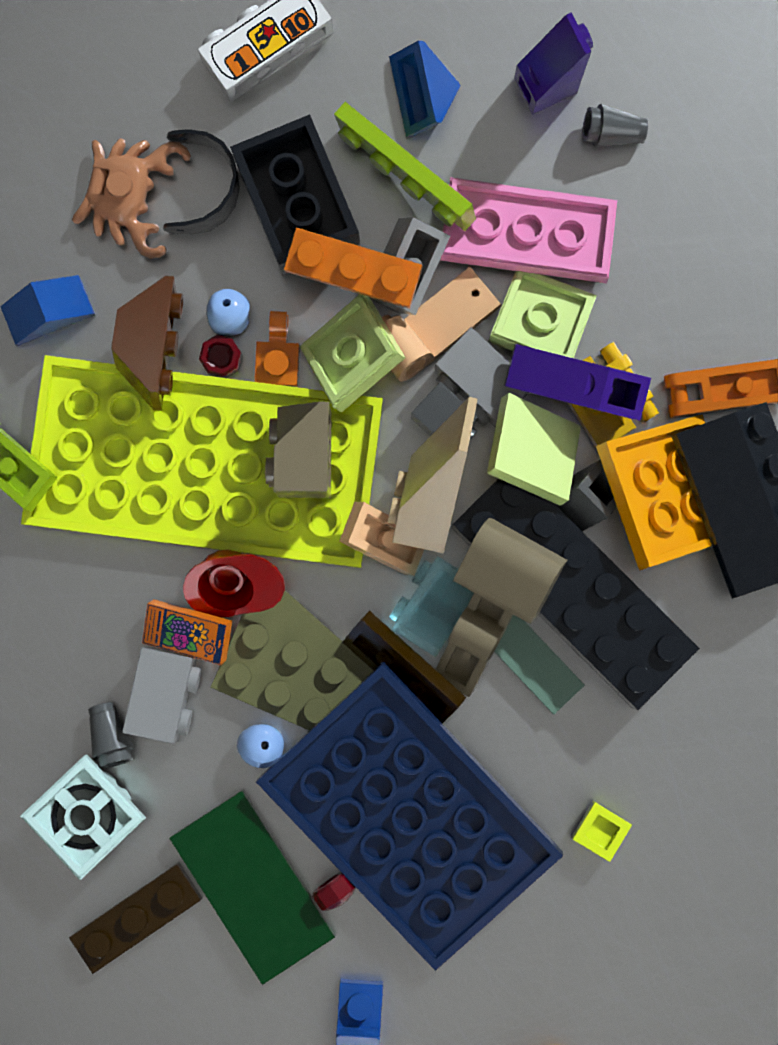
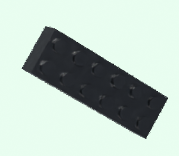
(592, 599)

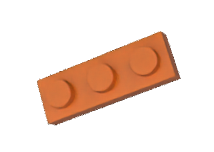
(353, 268)

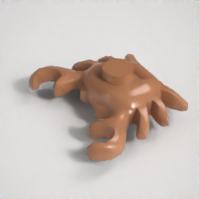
(120, 190)

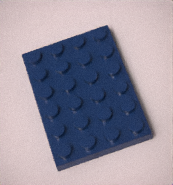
(409, 816)

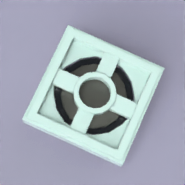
(83, 816)

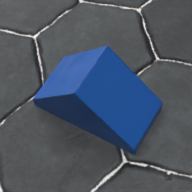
(46, 307)

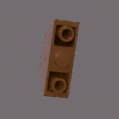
(146, 340)

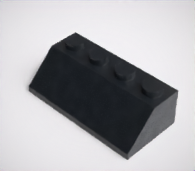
(735, 487)

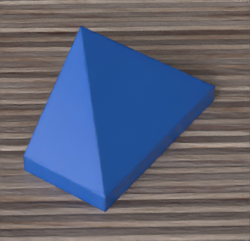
(422, 87)

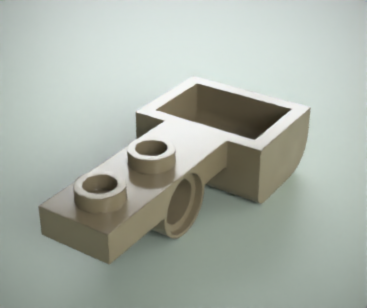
(507, 579)

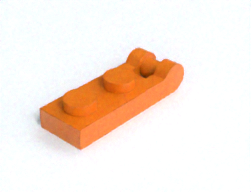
(723, 388)

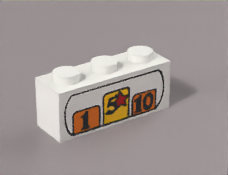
(263, 43)

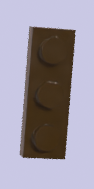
(378, 644)
(135, 918)

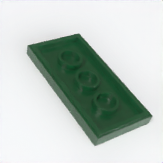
(252, 887)

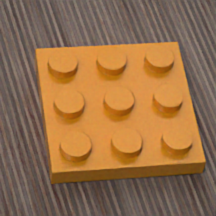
(654, 494)

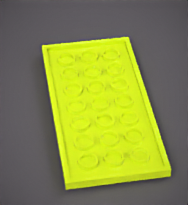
(194, 466)

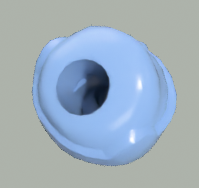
(228, 312)
(250, 745)

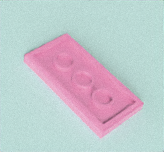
(534, 231)

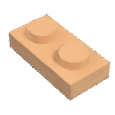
(372, 535)

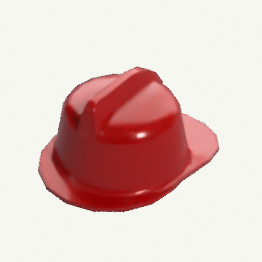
(233, 584)

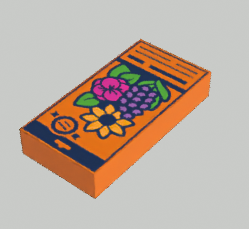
(187, 632)

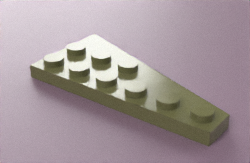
(289, 664)

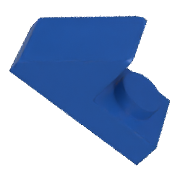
(359, 1012)

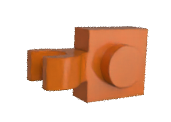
(277, 360)

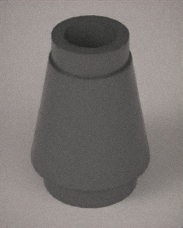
(613, 127)
(108, 742)

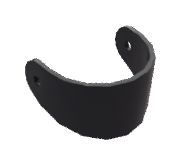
(223, 211)

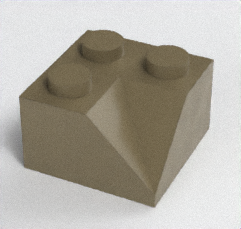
(301, 451)

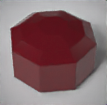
(220, 356)
(333, 892)

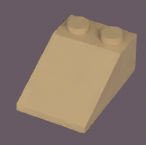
(433, 483)

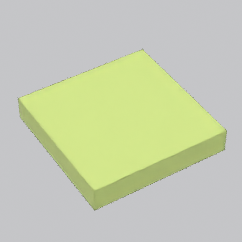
(542, 315)
(352, 352)
(534, 449)

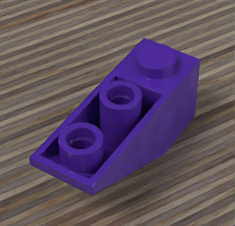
(555, 65)
(577, 382)

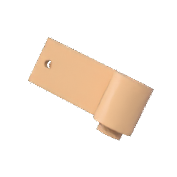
(440, 322)

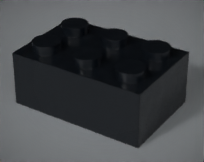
(293, 186)

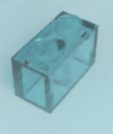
(433, 608)

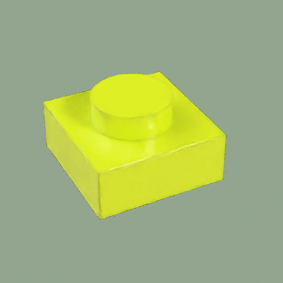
(601, 831)

